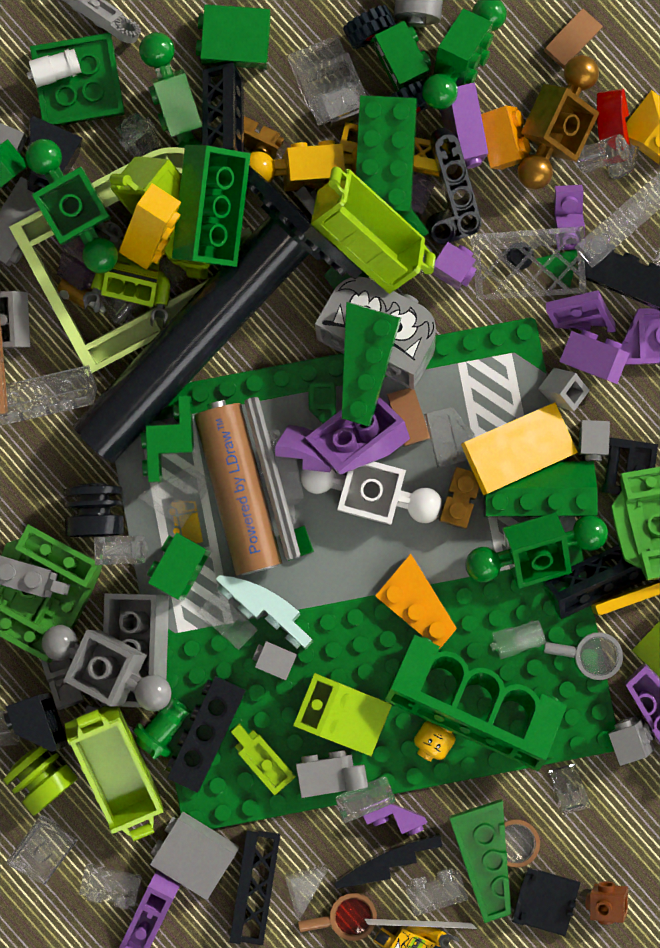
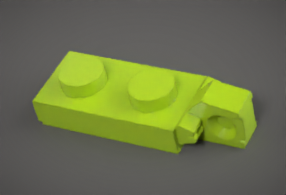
(262, 759)

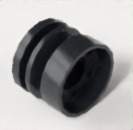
(93, 511)

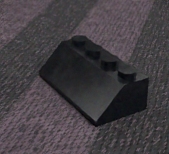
(37, 721)

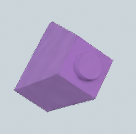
(466, 124)

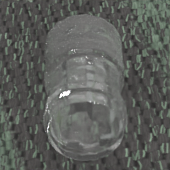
(604, 153)
(517, 639)

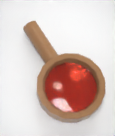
(346, 917)

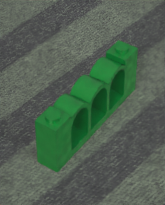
(542, 712)

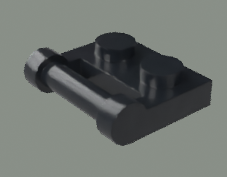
(640, 456)

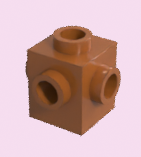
(607, 903)

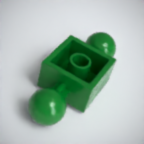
(463, 52)
(170, 90)
(71, 206)
(537, 549)

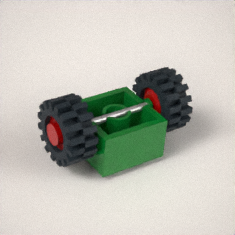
(396, 50)

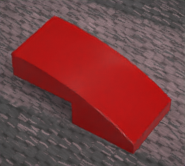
(612, 113)

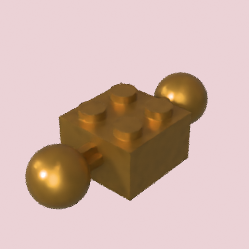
(559, 122)

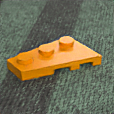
(416, 603)

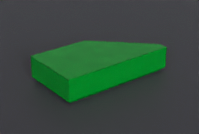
(322, 400)

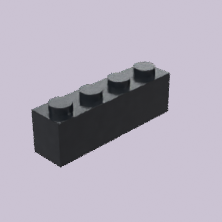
(627, 278)

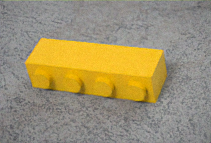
(150, 227)

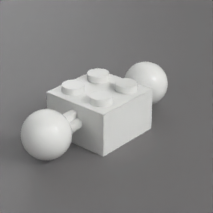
(374, 493)

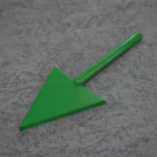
(557, 267)

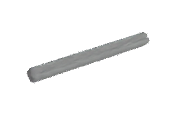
(272, 478)

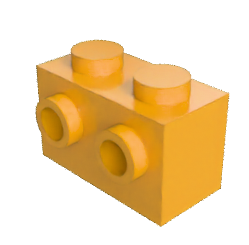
(504, 137)

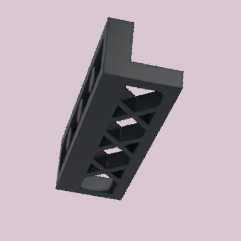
(229, 108)
(588, 591)
(244, 886)

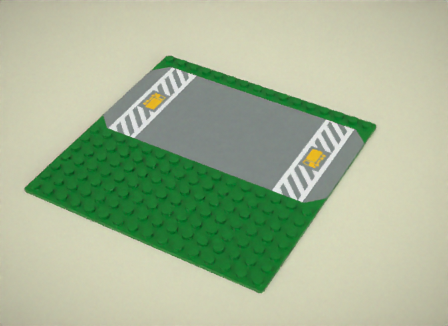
(357, 640)

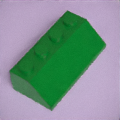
(559, 488)

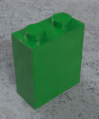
(234, 36)

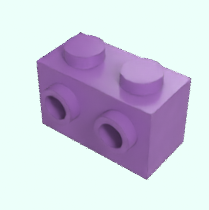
(455, 266)
(595, 357)

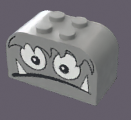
(414, 338)

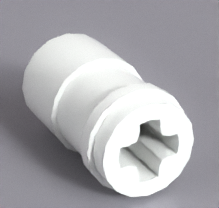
(55, 67)

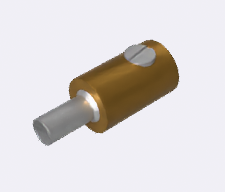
(74, 295)

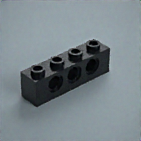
(194, 776)

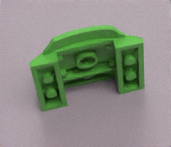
(638, 520)
(28, 616)

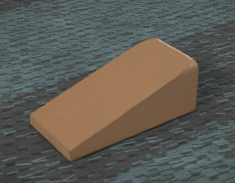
(408, 408)

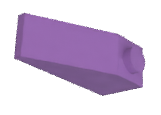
(151, 912)

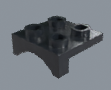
(545, 901)

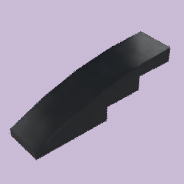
(378, 866)

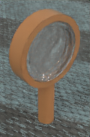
(521, 842)

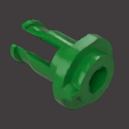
(159, 732)

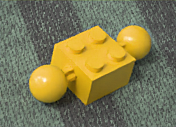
(304, 164)

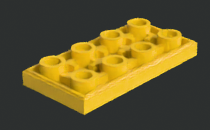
(519, 448)

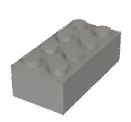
(142, 624)

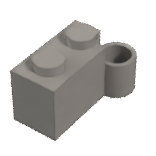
(330, 774)

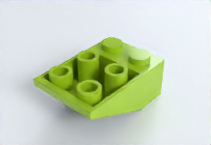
(342, 714)

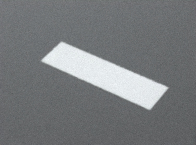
(419, 923)

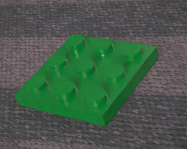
(89, 94)

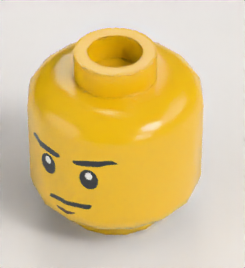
(433, 741)

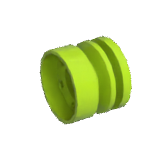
(40, 779)

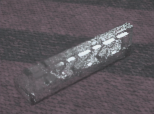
(49, 394)

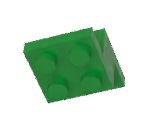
(168, 439)

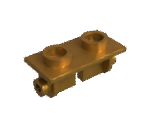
(265, 141)

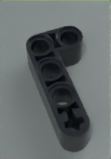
(451, 184)

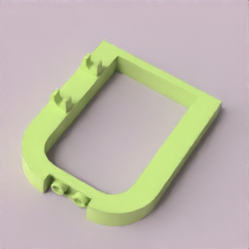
(127, 336)

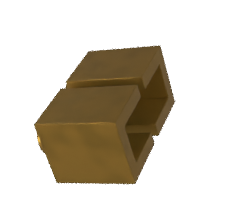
(458, 510)

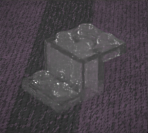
(327, 79)

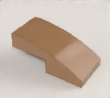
(573, 38)

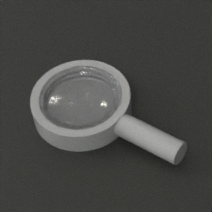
(596, 655)

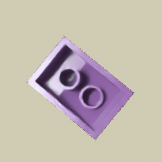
(352, 445)

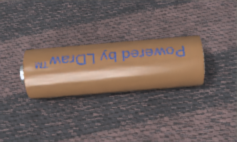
(238, 488)

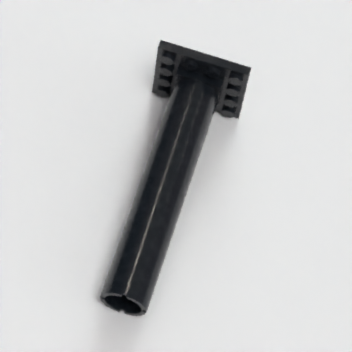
(207, 322)

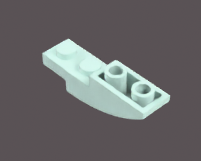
(258, 600)

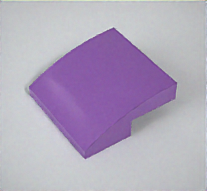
(294, 445)

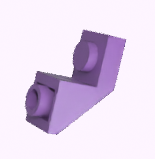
(568, 209)
(406, 819)

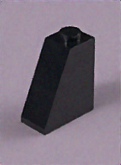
(67, 142)

